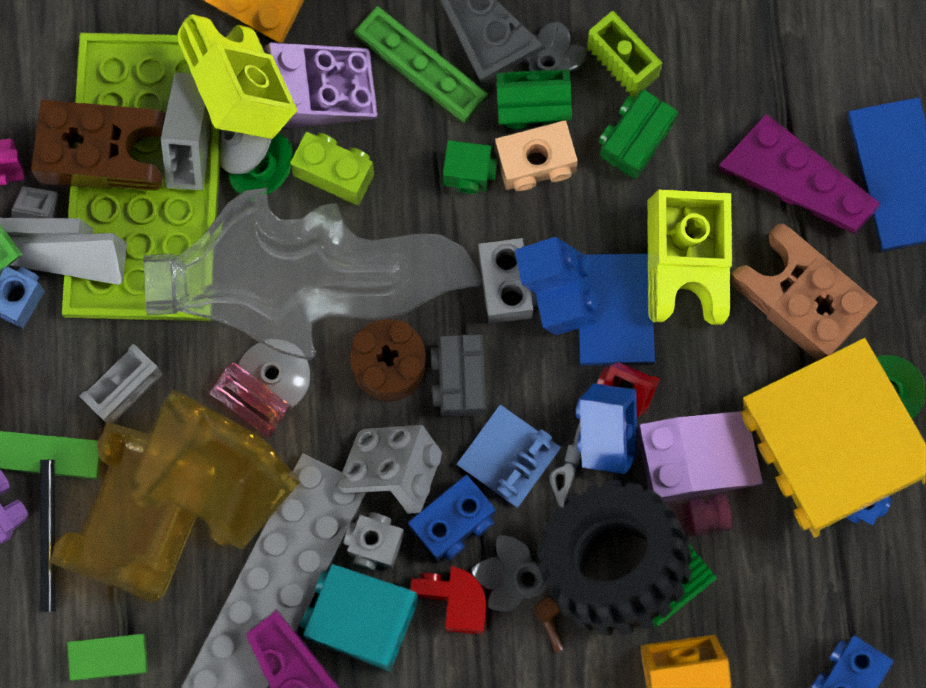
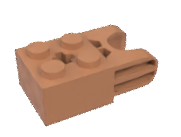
(795, 294)

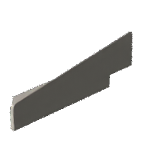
(67, 248)

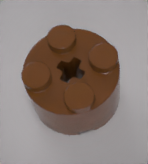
(403, 345)

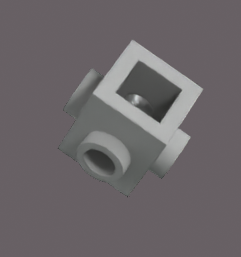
(384, 551)

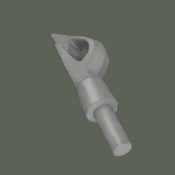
(569, 468)

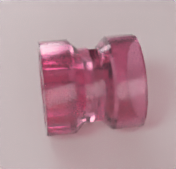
(713, 514)

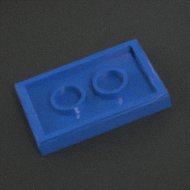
(623, 322)

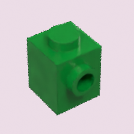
(468, 167)

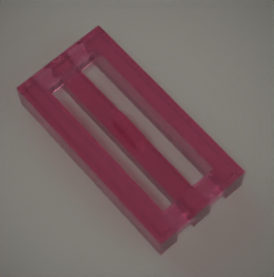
(258, 388)

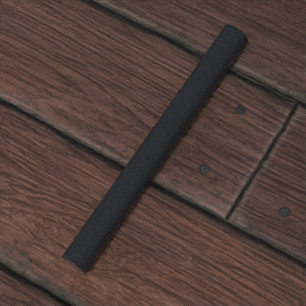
(47, 536)

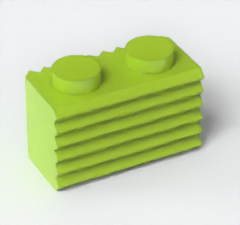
(623, 54)

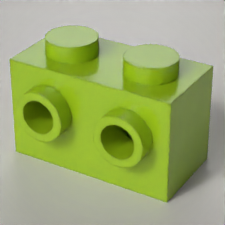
(333, 167)

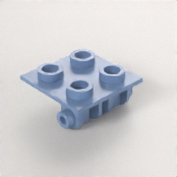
(509, 455)

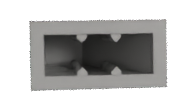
(185, 135)

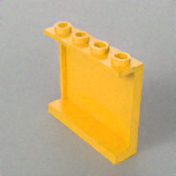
(836, 436)

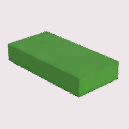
(107, 657)

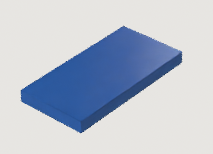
(893, 169)

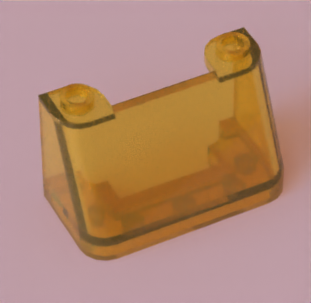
(211, 470)
(122, 540)

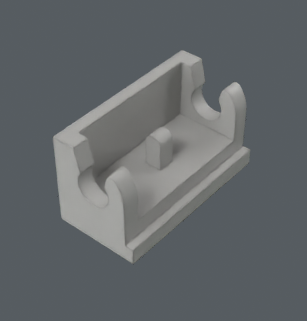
(121, 385)

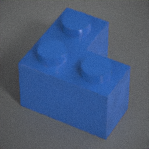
(560, 284)

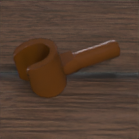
(545, 611)

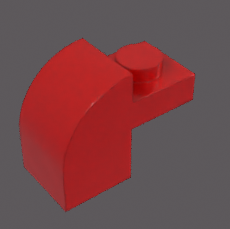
(464, 595)

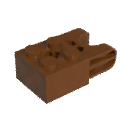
(106, 148)

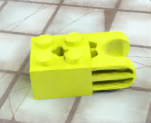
(236, 78)
(688, 262)

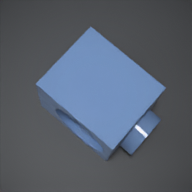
(19, 311)

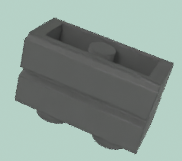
(461, 376)

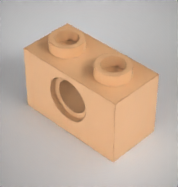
(549, 140)

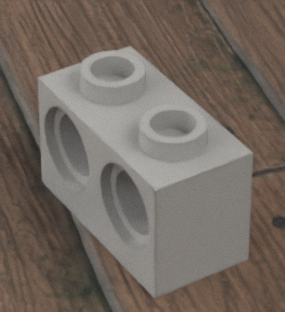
(499, 281)

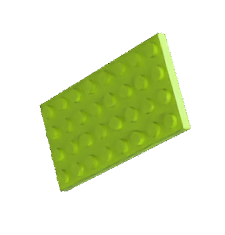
(136, 74)

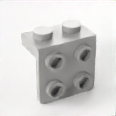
(393, 460)

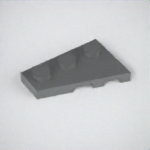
(490, 36)

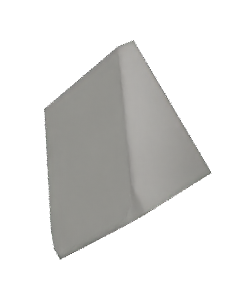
(34, 203)

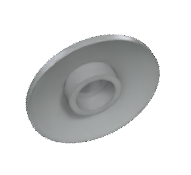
(241, 151)
(292, 378)

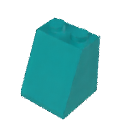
(359, 616)

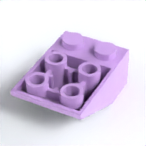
(326, 83)

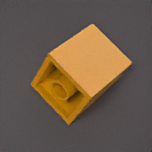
(686, 663)

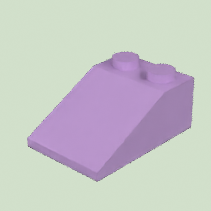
(698, 455)

